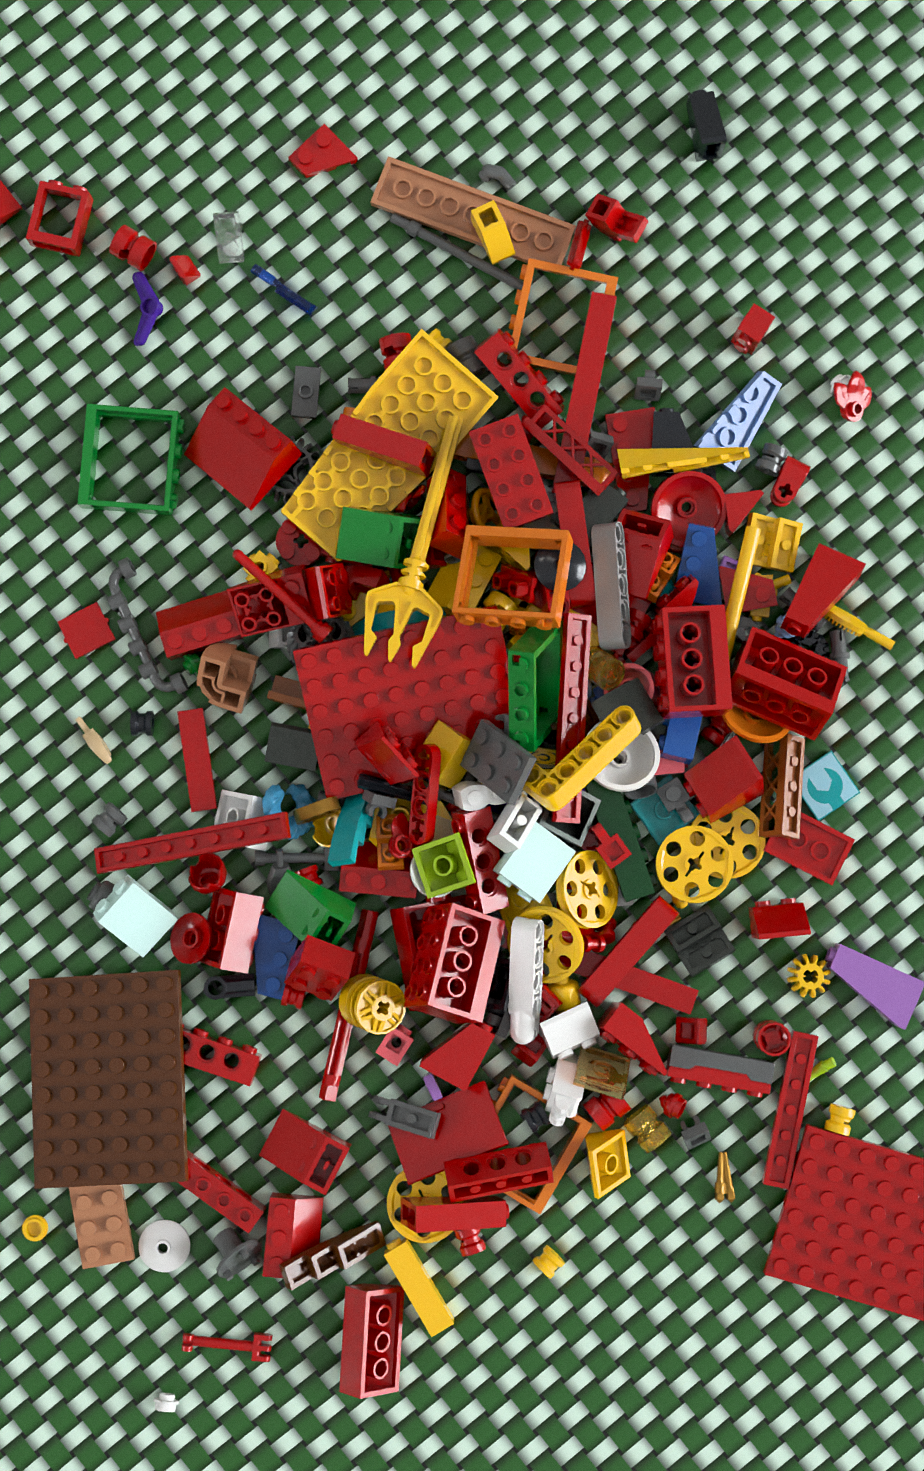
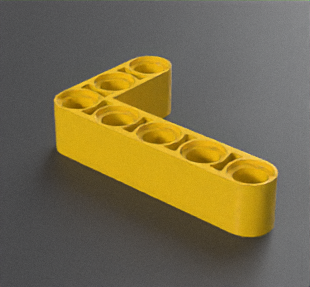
(585, 761)

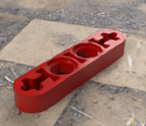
(428, 795)

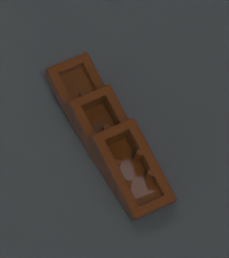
(331, 1254)

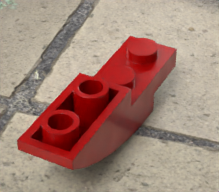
(681, 596)

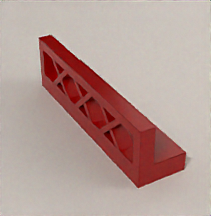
(560, 452)

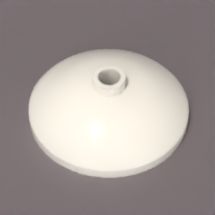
(638, 765)

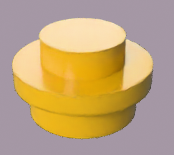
(35, 1228)

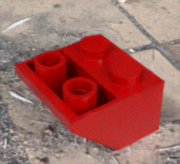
(328, 591)

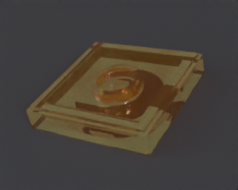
(602, 1072)

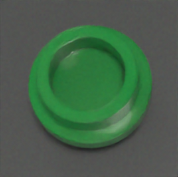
(191, 664)

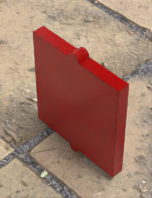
(86, 630)

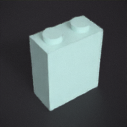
(535, 864)
(134, 915)

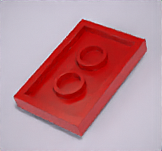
(817, 851)

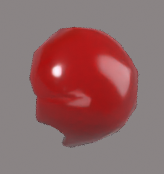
(207, 874)

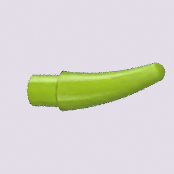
(822, 1067)

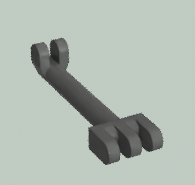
(262, 858)

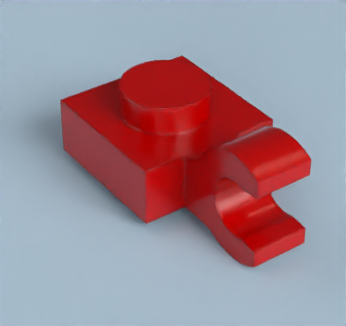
(611, 848)

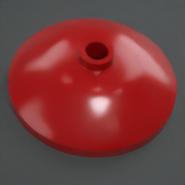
(704, 497)

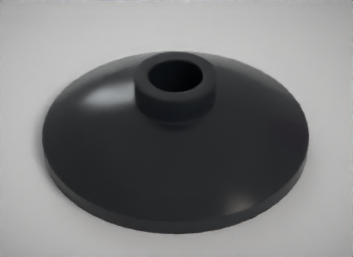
(546, 567)

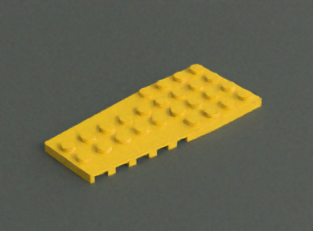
(409, 398)

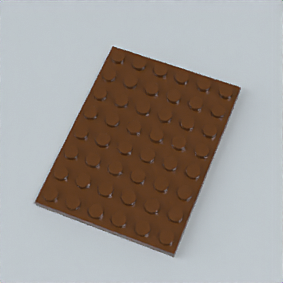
(108, 1079)

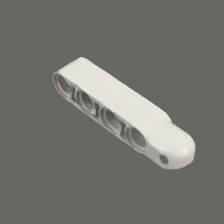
(525, 978)

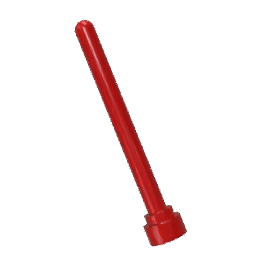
(318, 628)

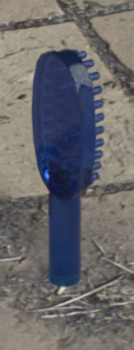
(284, 291)

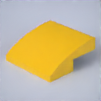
(777, 542)

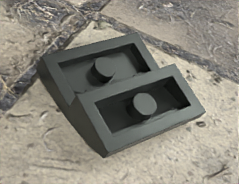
(634, 696)
(699, 941)

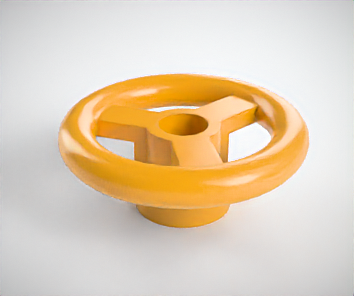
(483, 513)

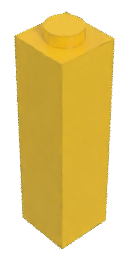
(418, 1286)

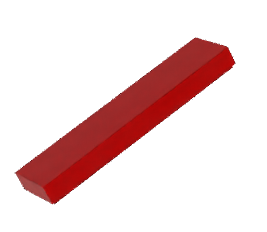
(197, 760)

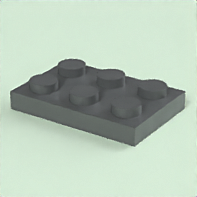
(498, 761)

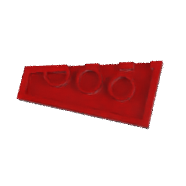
(631, 431)

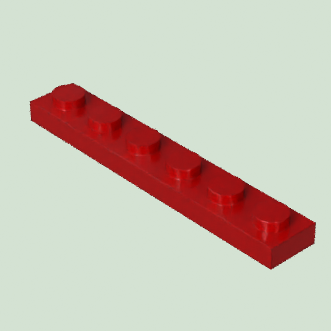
(790, 1110)

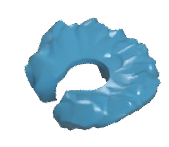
(272, 804)

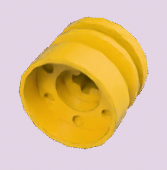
(372, 1004)

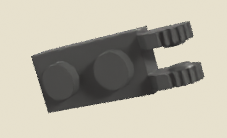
(407, 1117)

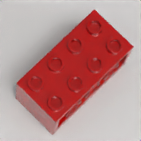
(511, 472)
(708, 658)
(785, 683)
(454, 963)

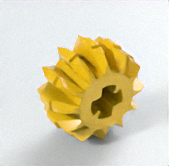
(806, 985)

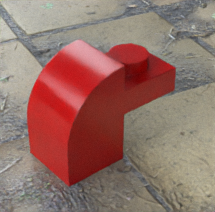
(614, 221)

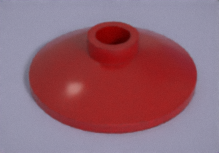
(191, 938)

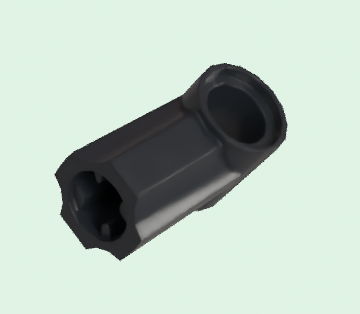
(233, 986)

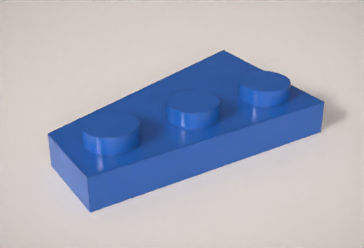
(701, 561)
(272, 956)

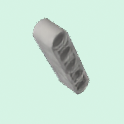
(611, 586)

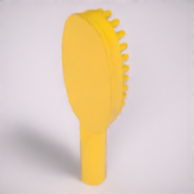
(856, 625)

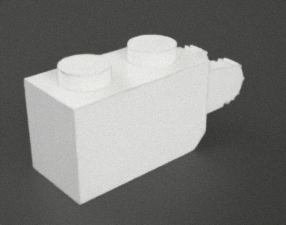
(515, 823)
(561, 1093)

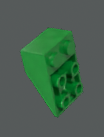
(376, 537)
(310, 908)

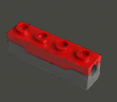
(720, 1069)

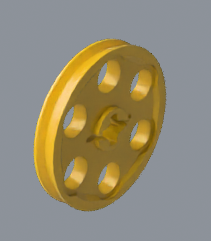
(739, 839)
(707, 864)
(594, 887)
(557, 945)
(428, 1190)

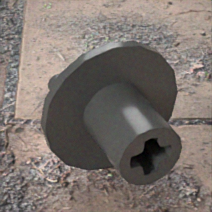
(235, 1253)

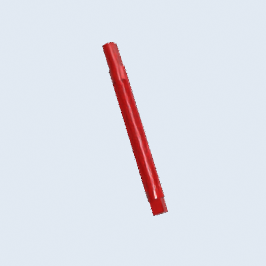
(343, 1029)

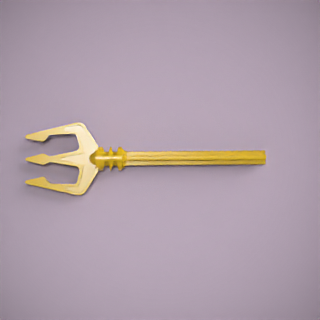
(408, 592)

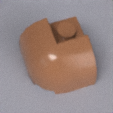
(227, 676)

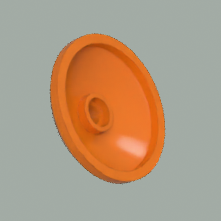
(755, 729)

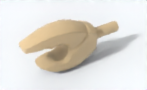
(95, 742)

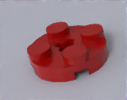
(289, 550)

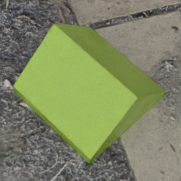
(443, 865)

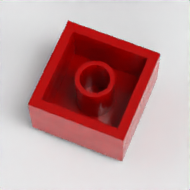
(319, 968)

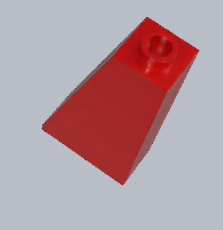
(384, 444)
(822, 586)
(439, 1214)

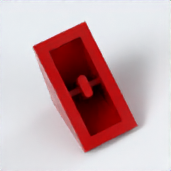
(738, 507)

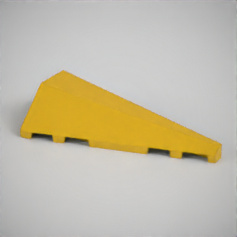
(645, 461)

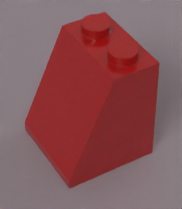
(724, 781)
(460, 1054)

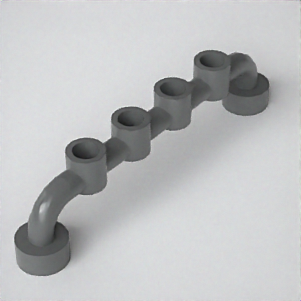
(129, 624)

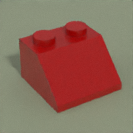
(779, 919)

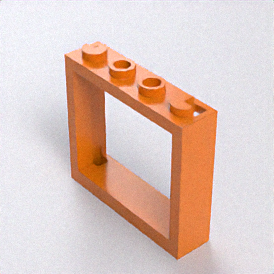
(522, 298)
(515, 538)
(539, 1202)

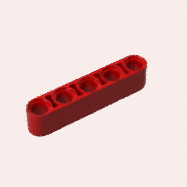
(572, 518)
(628, 951)

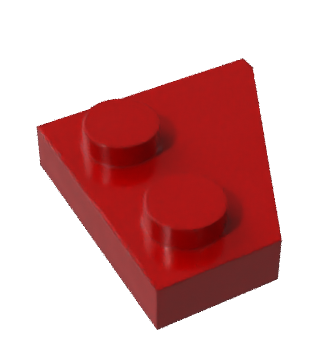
(321, 153)
(759, 592)

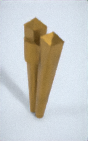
(724, 1181)

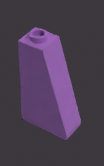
(883, 987)

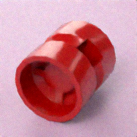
(129, 246)
(392, 346)
(771, 1037)
(605, 1108)

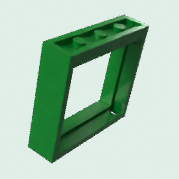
(89, 457)
(530, 690)

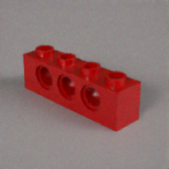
(504, 373)
(493, 894)
(242, 1073)
(498, 1171)
(222, 1194)

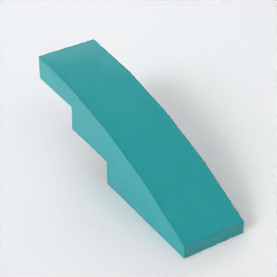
(349, 831)

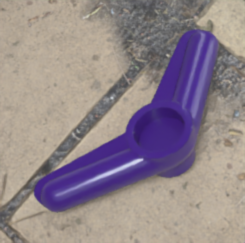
(149, 306)

